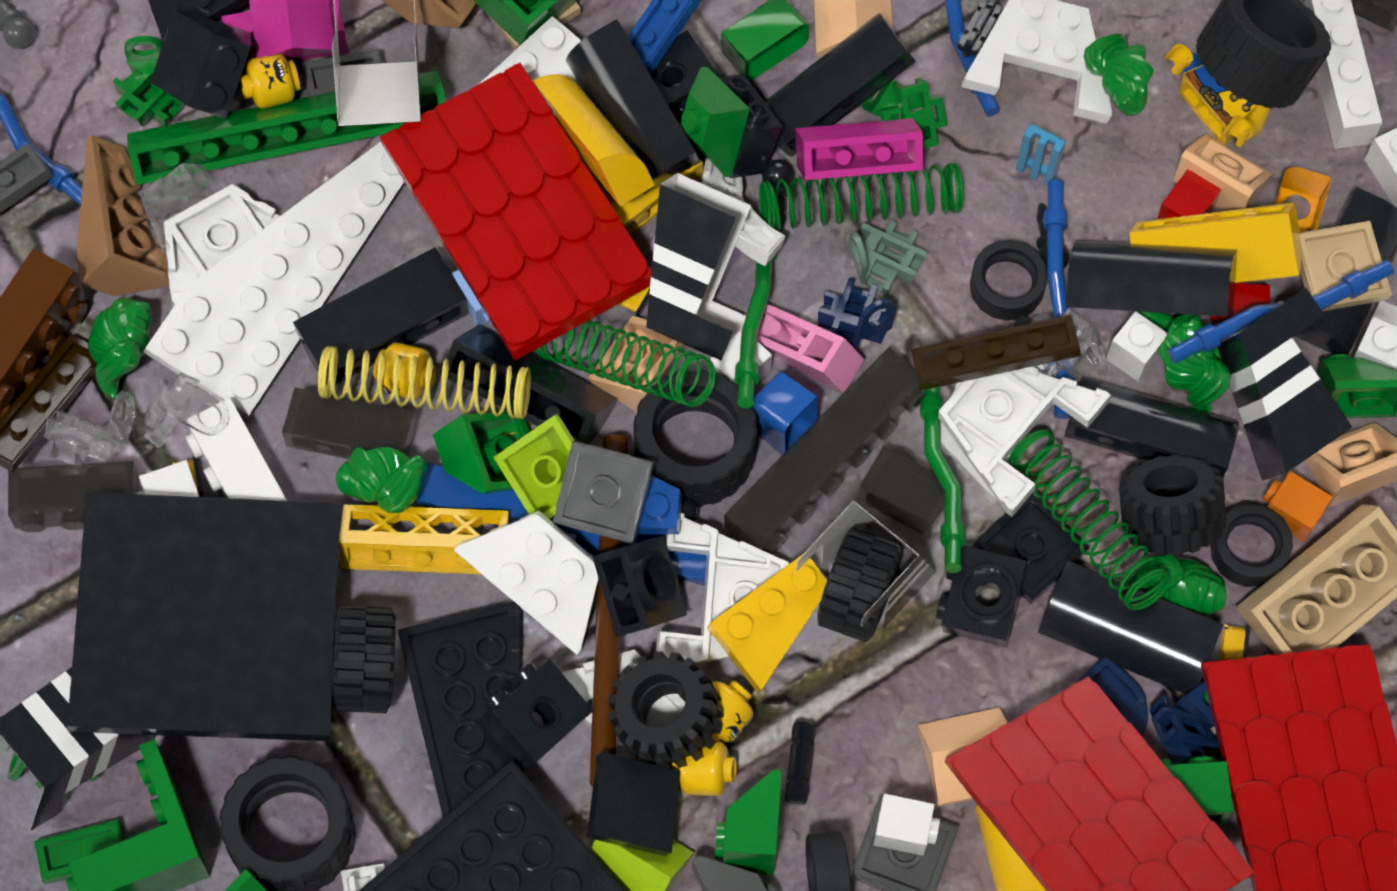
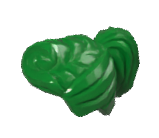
(1122, 71)
(119, 341)
(1199, 374)
(382, 477)
(1191, 584)

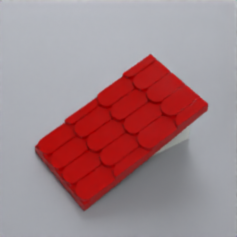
(518, 210)
(1309, 767)
(1094, 802)

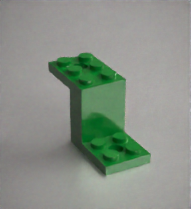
(153, 860)

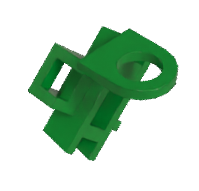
(900, 99)
(154, 100)

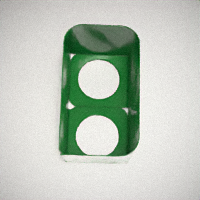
(764, 38)

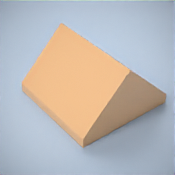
(840, 18)
(1227, 169)
(626, 394)
(1355, 463)
(945, 738)

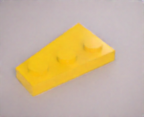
(768, 620)

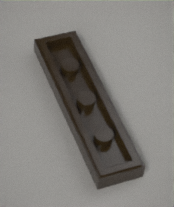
(996, 352)
(46, 395)

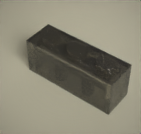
(343, 425)
(57, 493)

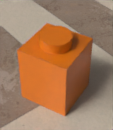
(1298, 503)

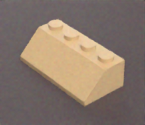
(1328, 586)

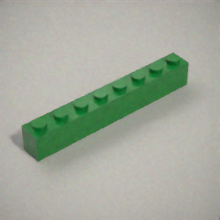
(257, 133)

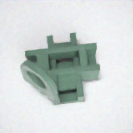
(883, 262)

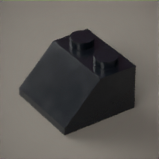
(201, 62)

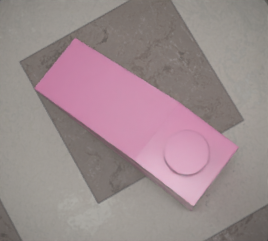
(809, 348)

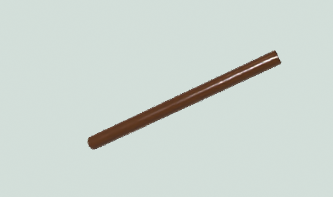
(606, 650)

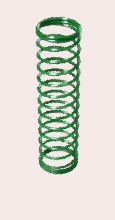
(772, 215)
(682, 373)
(1163, 584)

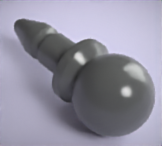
(15, 29)

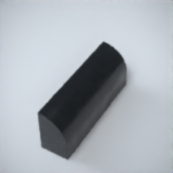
(839, 80)
(631, 101)
(1152, 278)
(388, 309)
(1341, 326)
(552, 390)
(1155, 428)
(1154, 642)

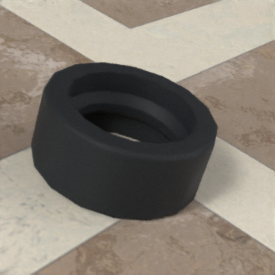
(1012, 252)
(1271, 523)
(827, 862)

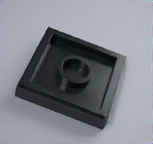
(1037, 539)
(633, 804)

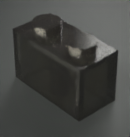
(903, 491)

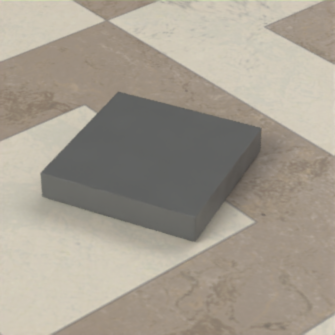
(603, 492)
(900, 870)

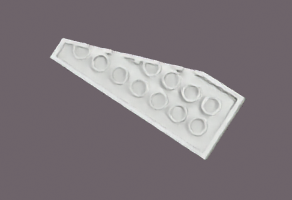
(239, 314)

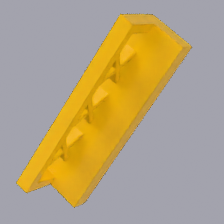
(415, 550)

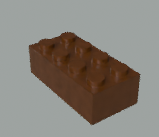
(34, 321)

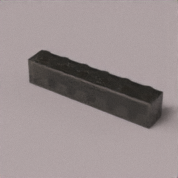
(825, 453)

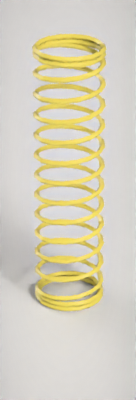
(521, 394)

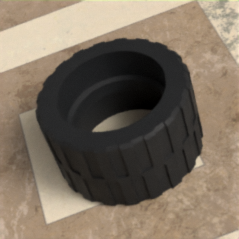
(1264, 49)
(701, 483)
(278, 777)

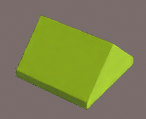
(538, 465)
(640, 869)

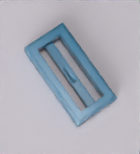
(1036, 165)

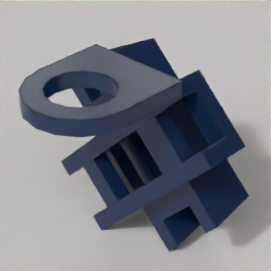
(854, 320)
(1185, 726)

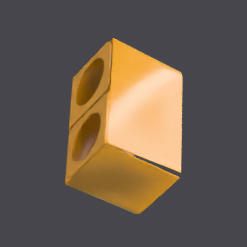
(1310, 186)

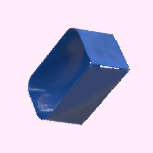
(784, 412)

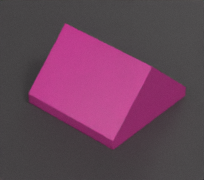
(291, 27)

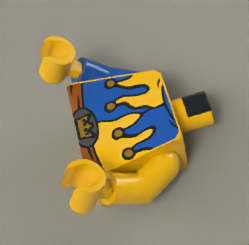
(1216, 106)

